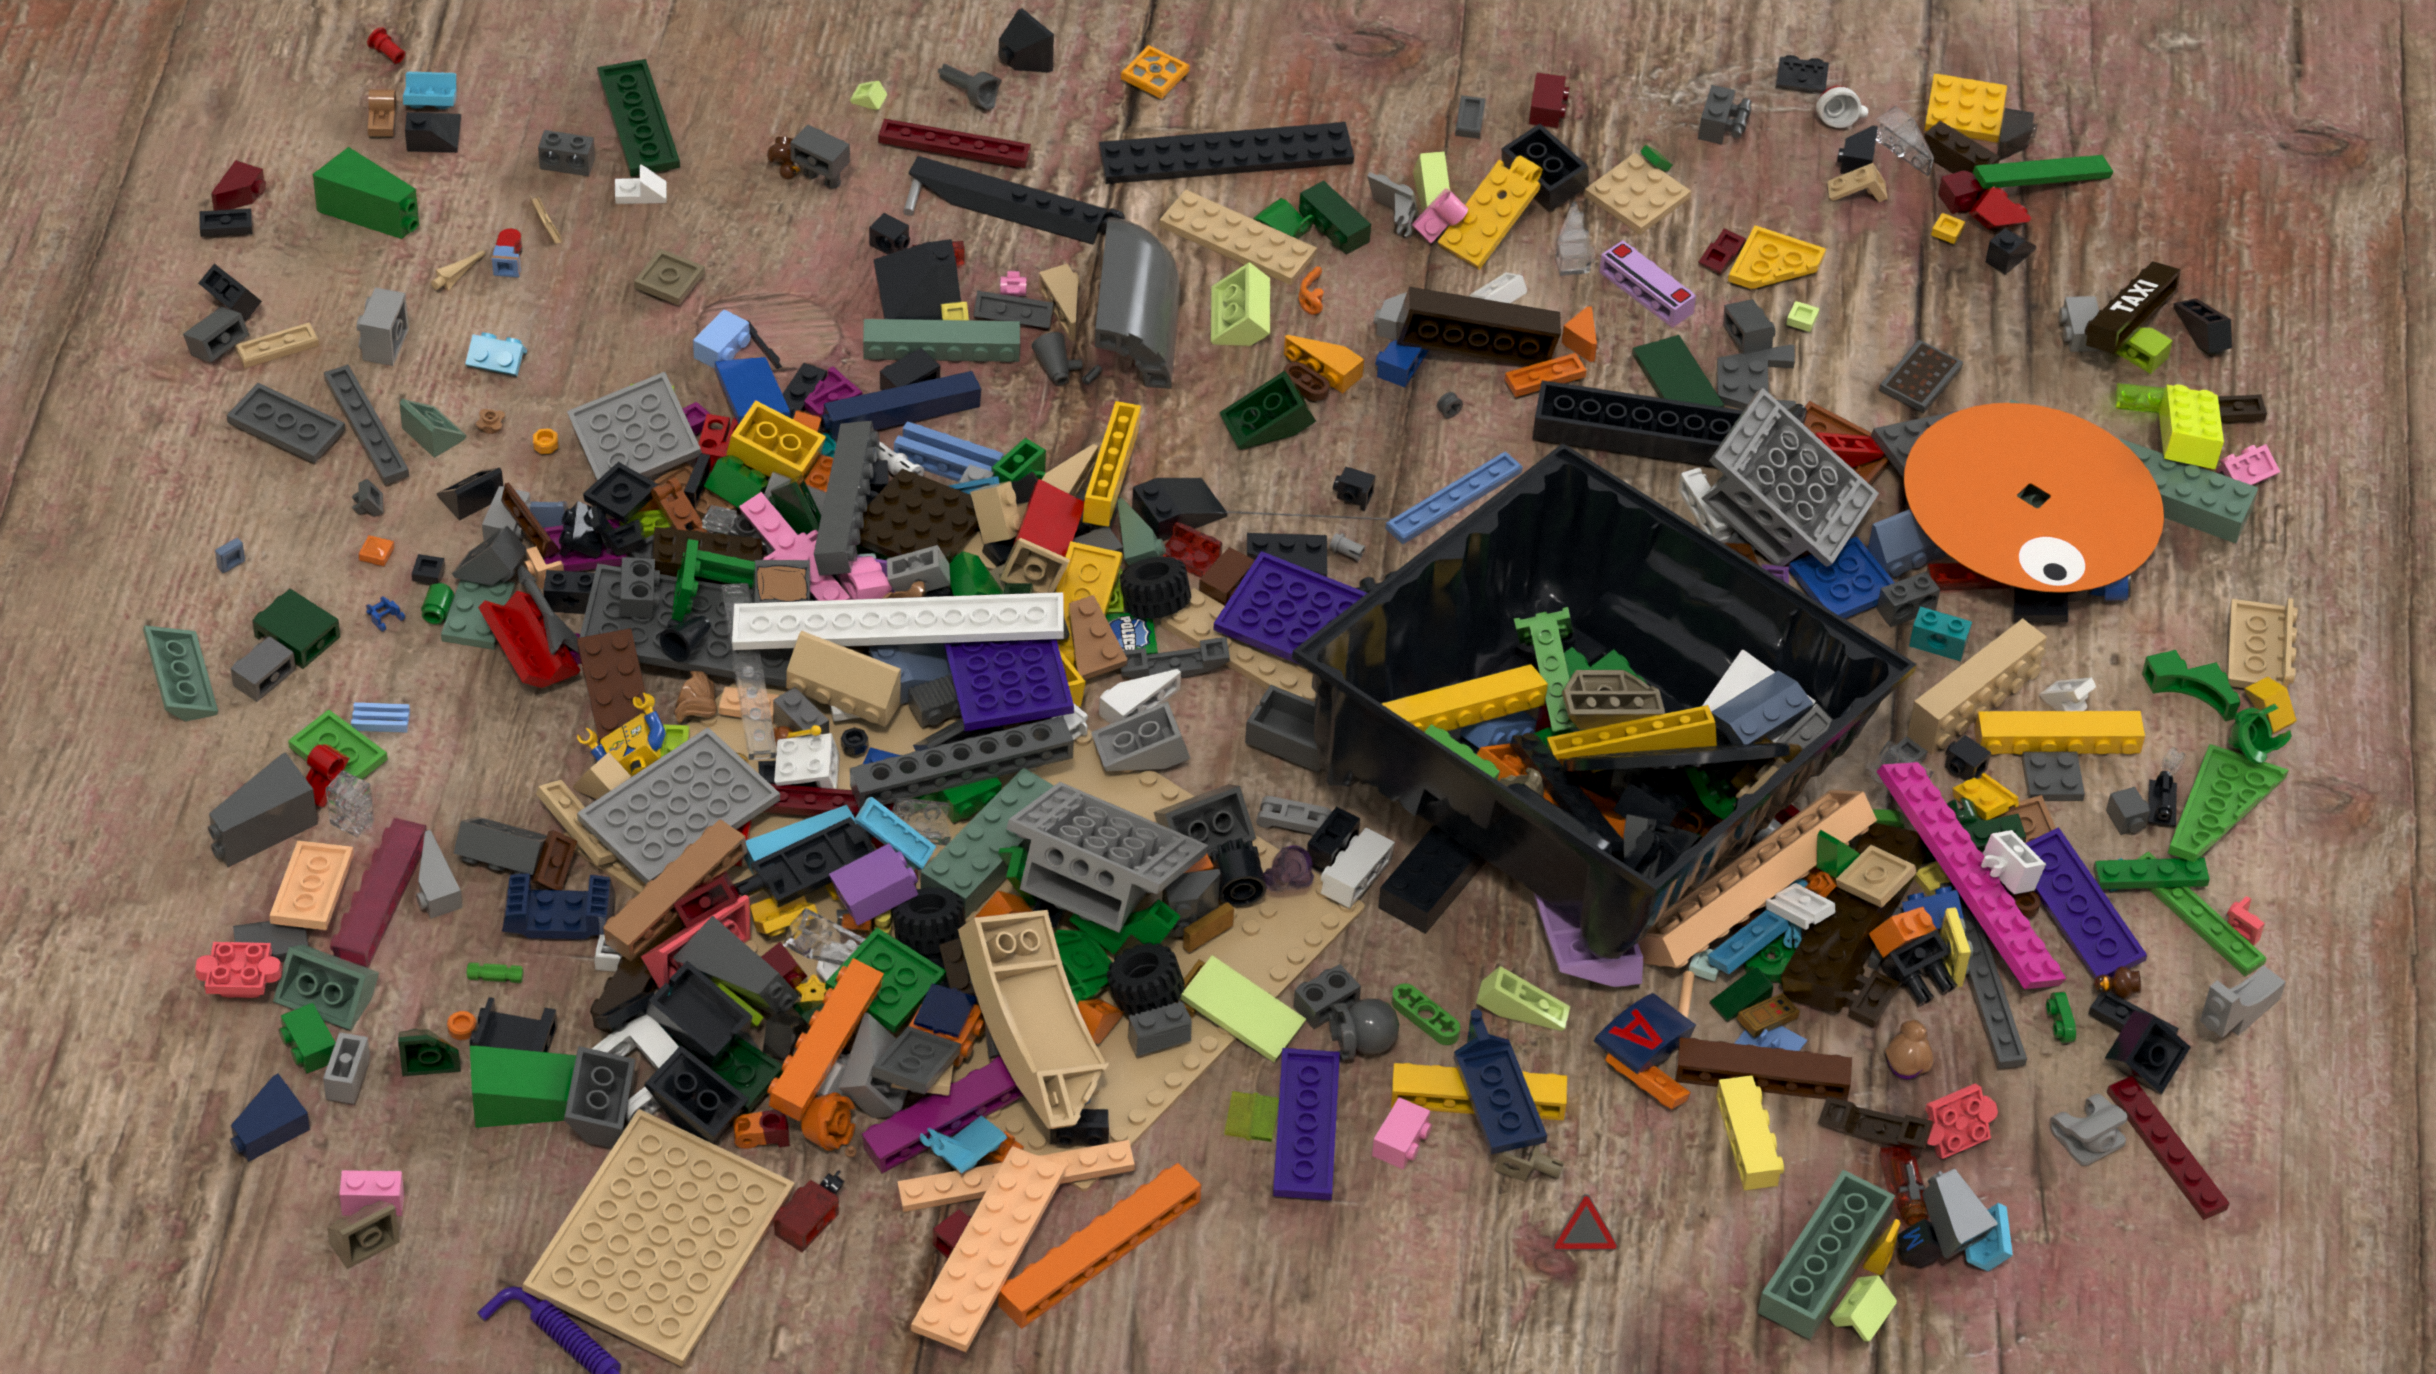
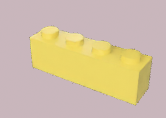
(1749, 1132)

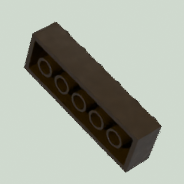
(1477, 327)

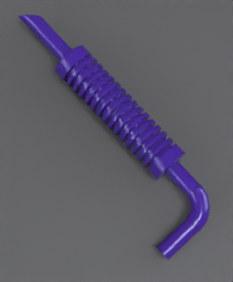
(559, 1328)

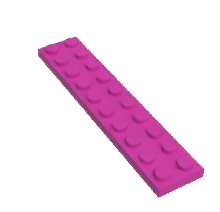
(1962, 865)

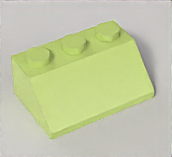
(1240, 307)

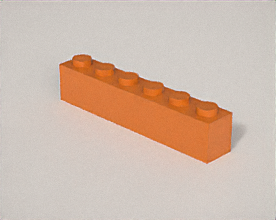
(825, 1039)

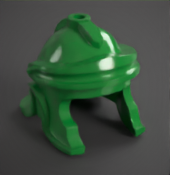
(2253, 734)

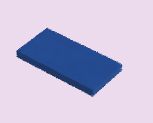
(750, 381)

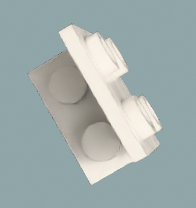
(807, 760)

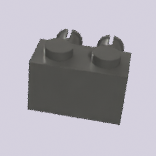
(820, 155)

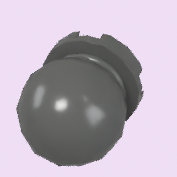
(1365, 1027)

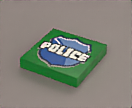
(1133, 632)

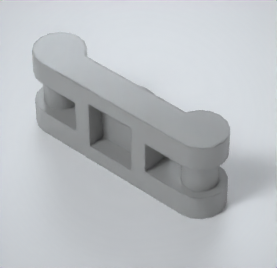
(1292, 814)

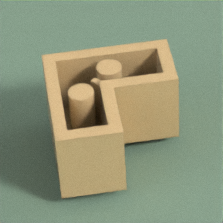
(997, 512)

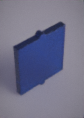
(945, 1010)

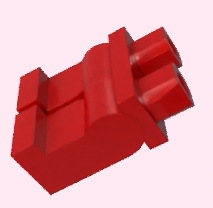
(716, 441)

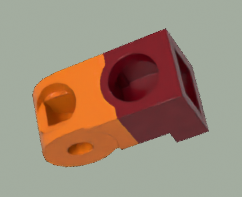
(761, 1129)

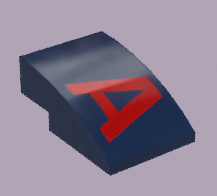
(1645, 1033)

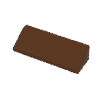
(528, 522)

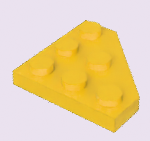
(1774, 258)

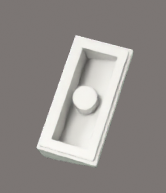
(1502, 289)

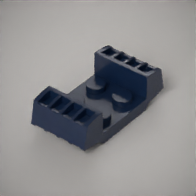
(557, 912)

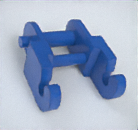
(391, 607)

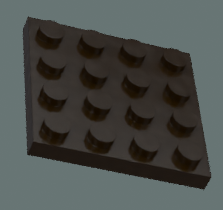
(917, 515)

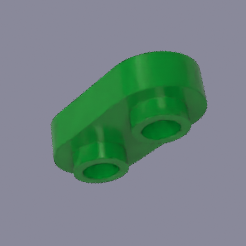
(2064, 1022)

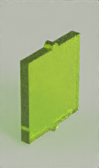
(1251, 1116)

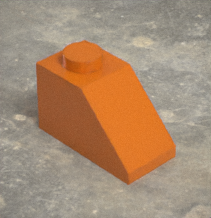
(1099, 1017)

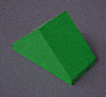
(1833, 854)

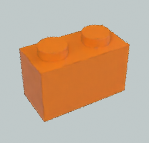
(1901, 930)

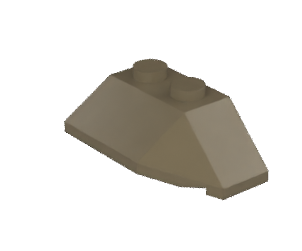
(1609, 698)

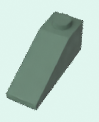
(1137, 536)

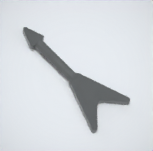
(556, 630)

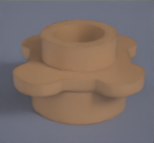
(490, 420)

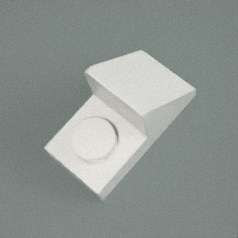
(646, 189)
(2068, 694)

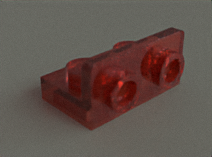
(1193, 549)

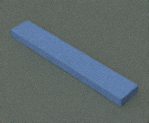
(1453, 497)

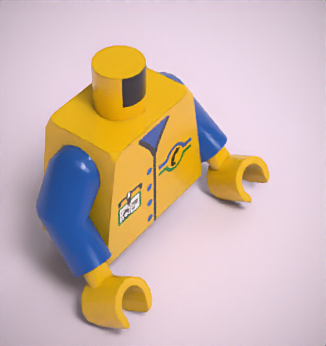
(634, 743)

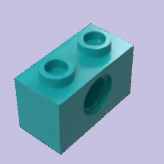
(1940, 634)

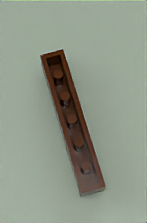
(1772, 1068)

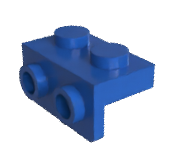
(1935, 904)

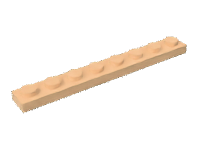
(973, 1183)

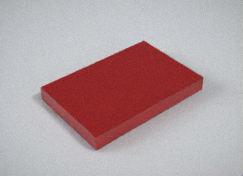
(1050, 518)

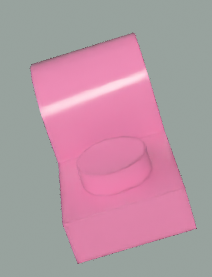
(1439, 214)

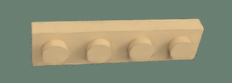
(564, 807)

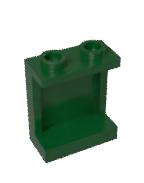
(297, 626)

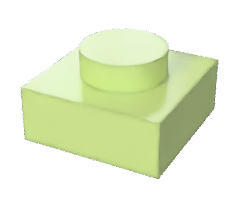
(1802, 316)

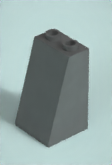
(262, 812)
(735, 965)

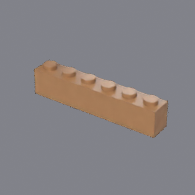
(653, 908)

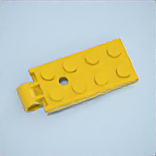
(1491, 217)
(1088, 573)

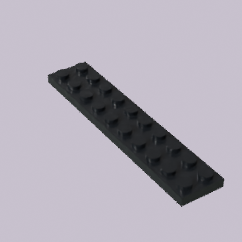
(1225, 152)

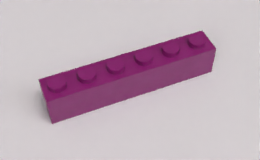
(975, 1095)

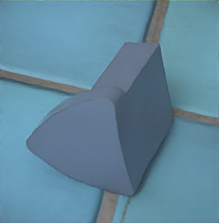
(549, 513)

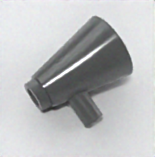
(1053, 356)

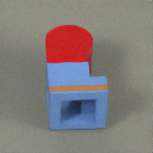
(507, 253)

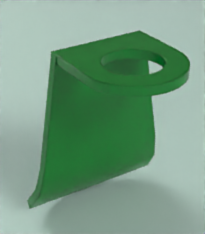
(1285, 218)

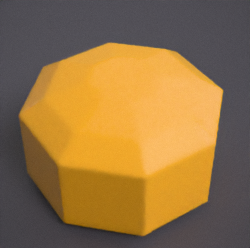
(545, 441)

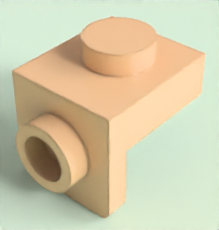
(537, 566)

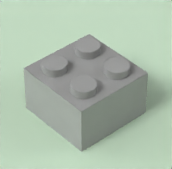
(383, 326)

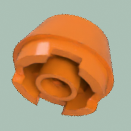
(829, 1121)

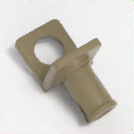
(1536, 1161)

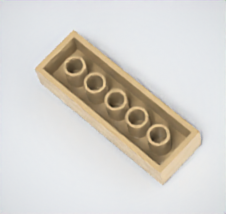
(1977, 686)

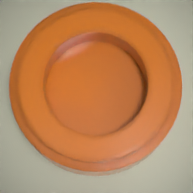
(461, 1025)

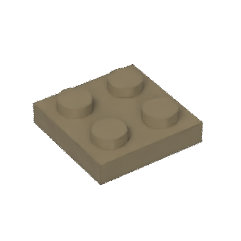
(669, 277)

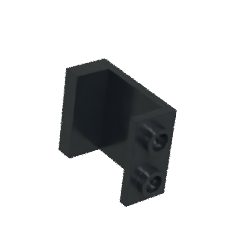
(514, 1031)

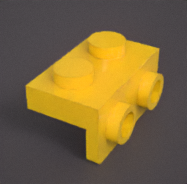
(772, 920)

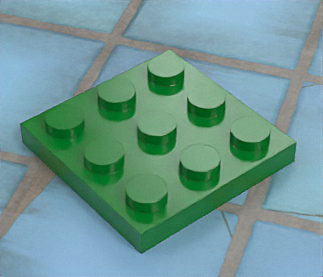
(904, 979)

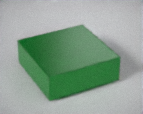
(1656, 158)

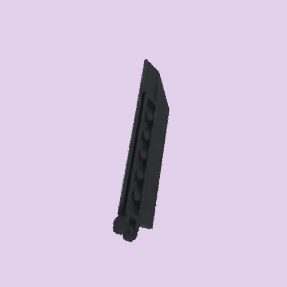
(1013, 201)

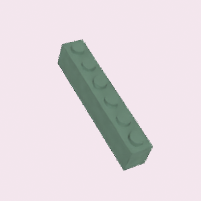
(942, 339)

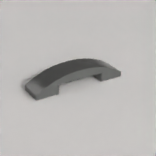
(1189, 662)

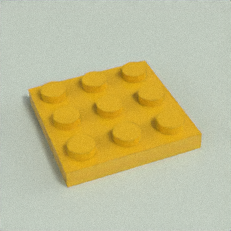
(1967, 106)

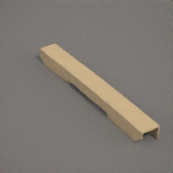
(550, 228)

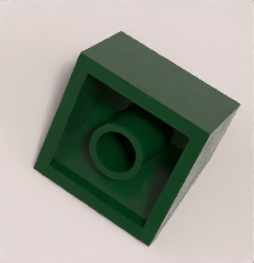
(796, 505)

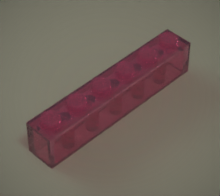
(379, 892)

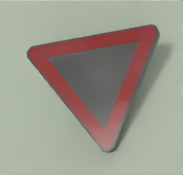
(1585, 1229)

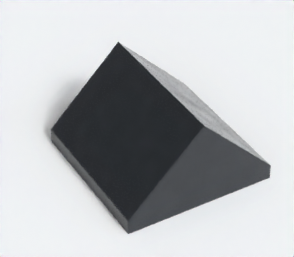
(472, 492)

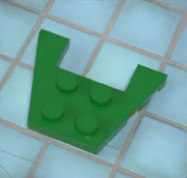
(1083, 963)

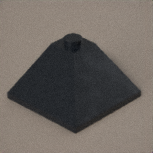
(918, 281)

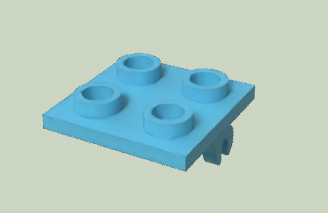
(968, 1145)

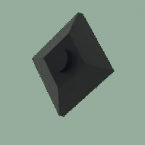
(1027, 44)
(432, 132)

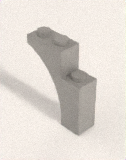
(2242, 1005)

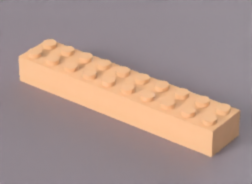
(1753, 878)

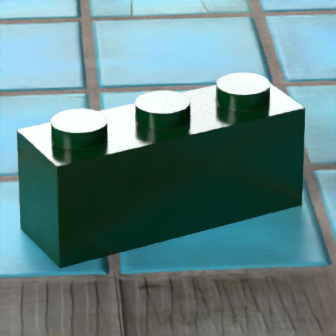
(1335, 217)

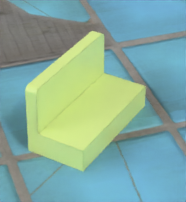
(1865, 1306)

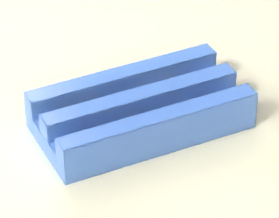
(381, 713)

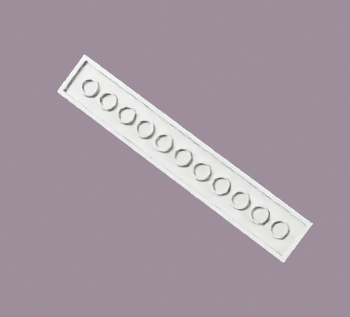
(900, 620)

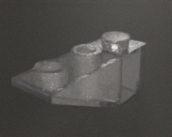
(1903, 137)
(1572, 248)

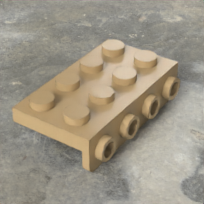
(2261, 642)

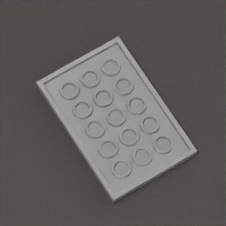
(674, 801)

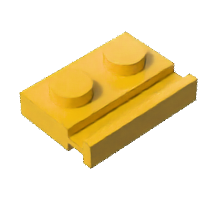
(1988, 796)

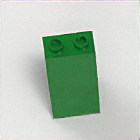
(365, 195)
(519, 1086)

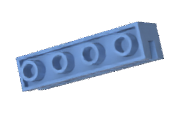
(943, 453)

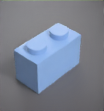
(721, 338)

